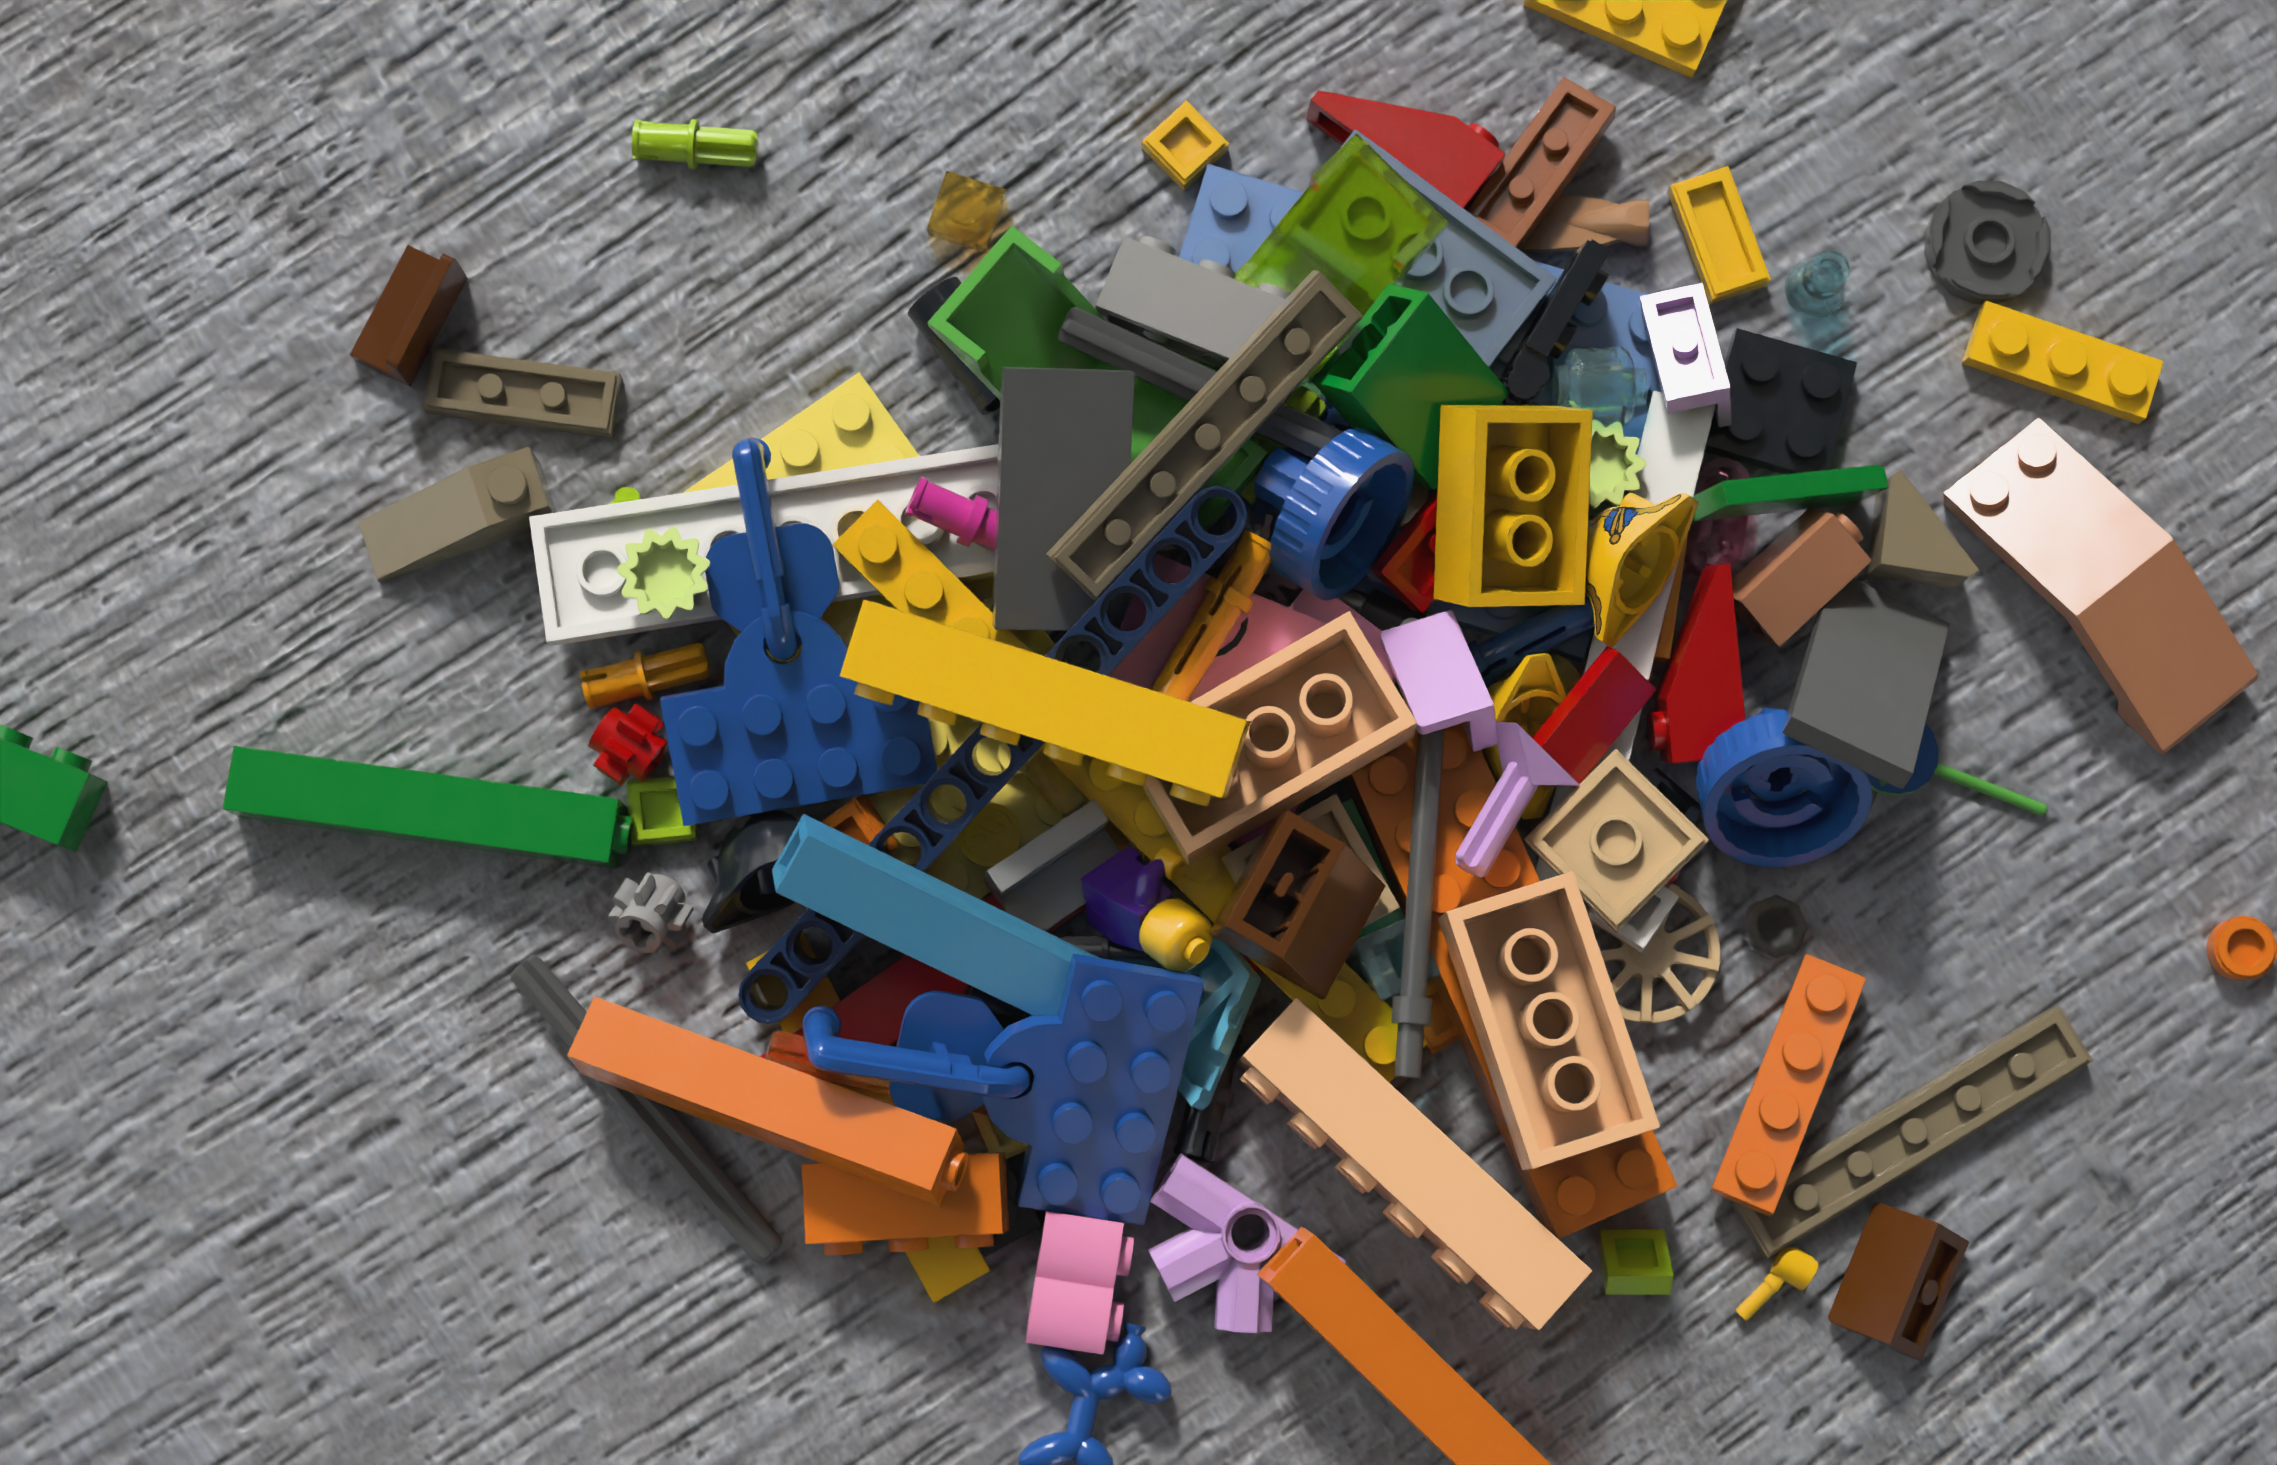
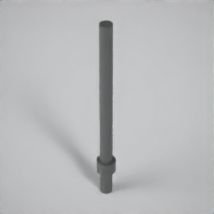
(1412, 1008)

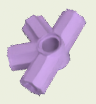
(1207, 1248)

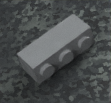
(1183, 304)

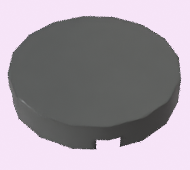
(1987, 242)

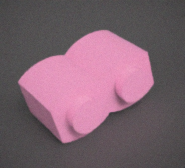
(1077, 1282)

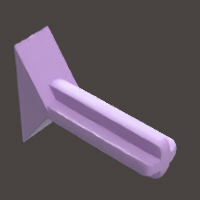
(1524, 769)

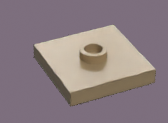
(1616, 839)

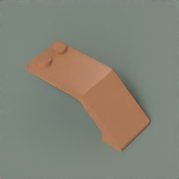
(2111, 579)

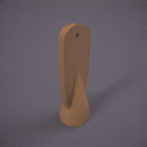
(1580, 219)

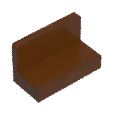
(409, 314)
(1898, 1280)

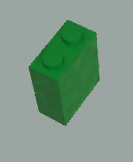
(1400, 371)

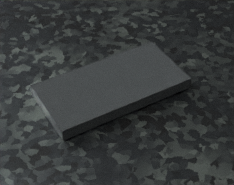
(1059, 450)
(1868, 682)

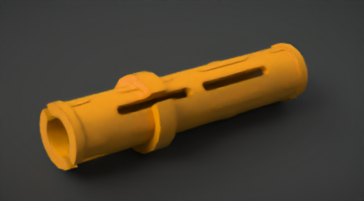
(1216, 616)

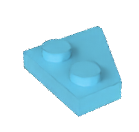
(1221, 1013)

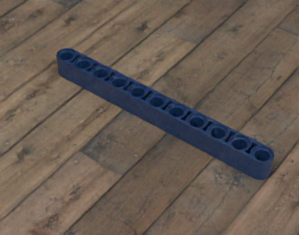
(963, 770)

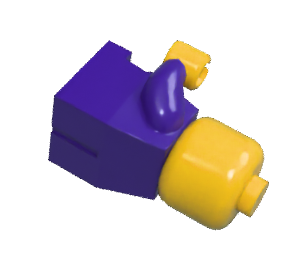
(1139, 911)

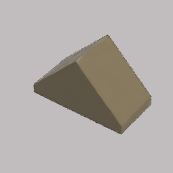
(1912, 541)

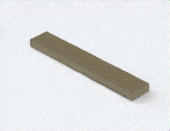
(1204, 435)
(1918, 1128)

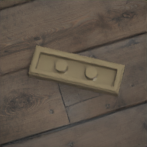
(522, 393)

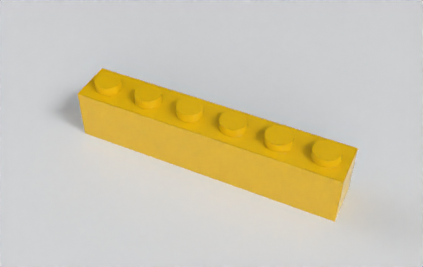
(1045, 700)

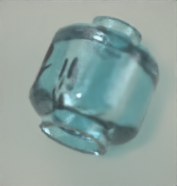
(1601, 382)

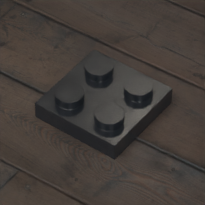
(1782, 405)

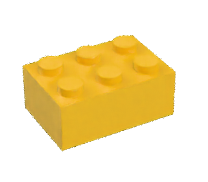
(1512, 505)

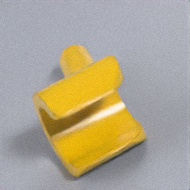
(1789, 1266)

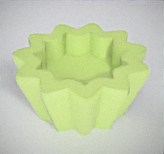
(1612, 464)
(664, 572)

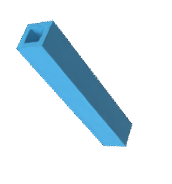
(924, 917)

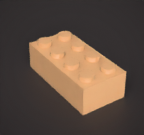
(1313, 720)
(1548, 1021)

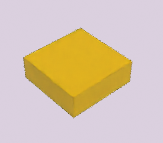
(1185, 145)

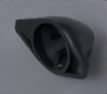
(744, 871)

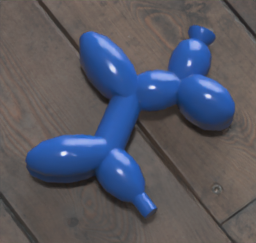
(1087, 1389)

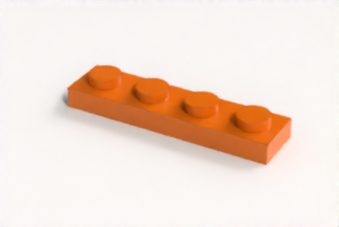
(1788, 1085)

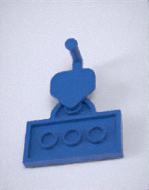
(783, 727)
(1094, 1087)

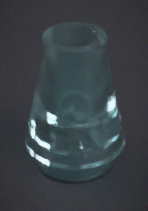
(1818, 284)

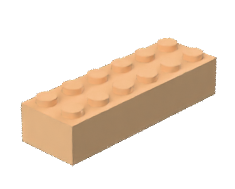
(1412, 1166)

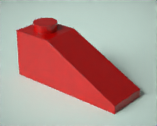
(1433, 145)
(1702, 679)

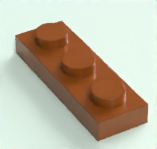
(1542, 162)

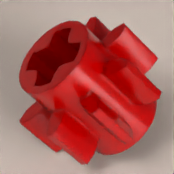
(628, 744)

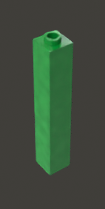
(427, 807)

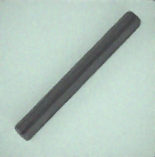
(1182, 377)

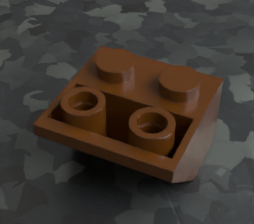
(1299, 904)

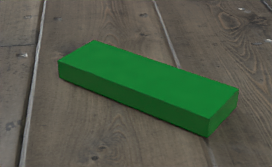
(1790, 492)

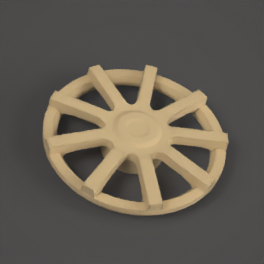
(1660, 956)

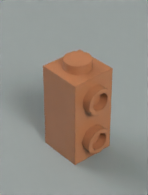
(1798, 574)

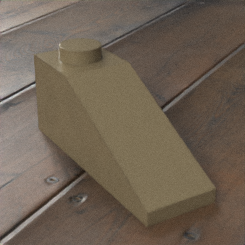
(458, 514)

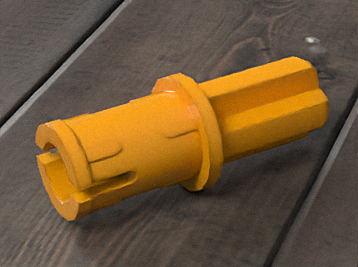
(644, 675)

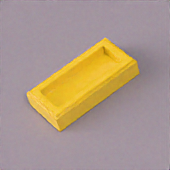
(1718, 235)

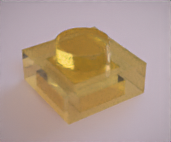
(966, 212)

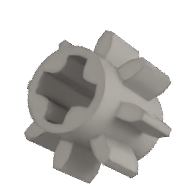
(650, 913)

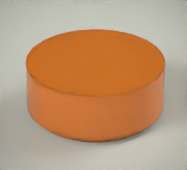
(2241, 948)

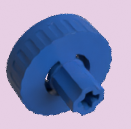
(1335, 509)
(1777, 770)

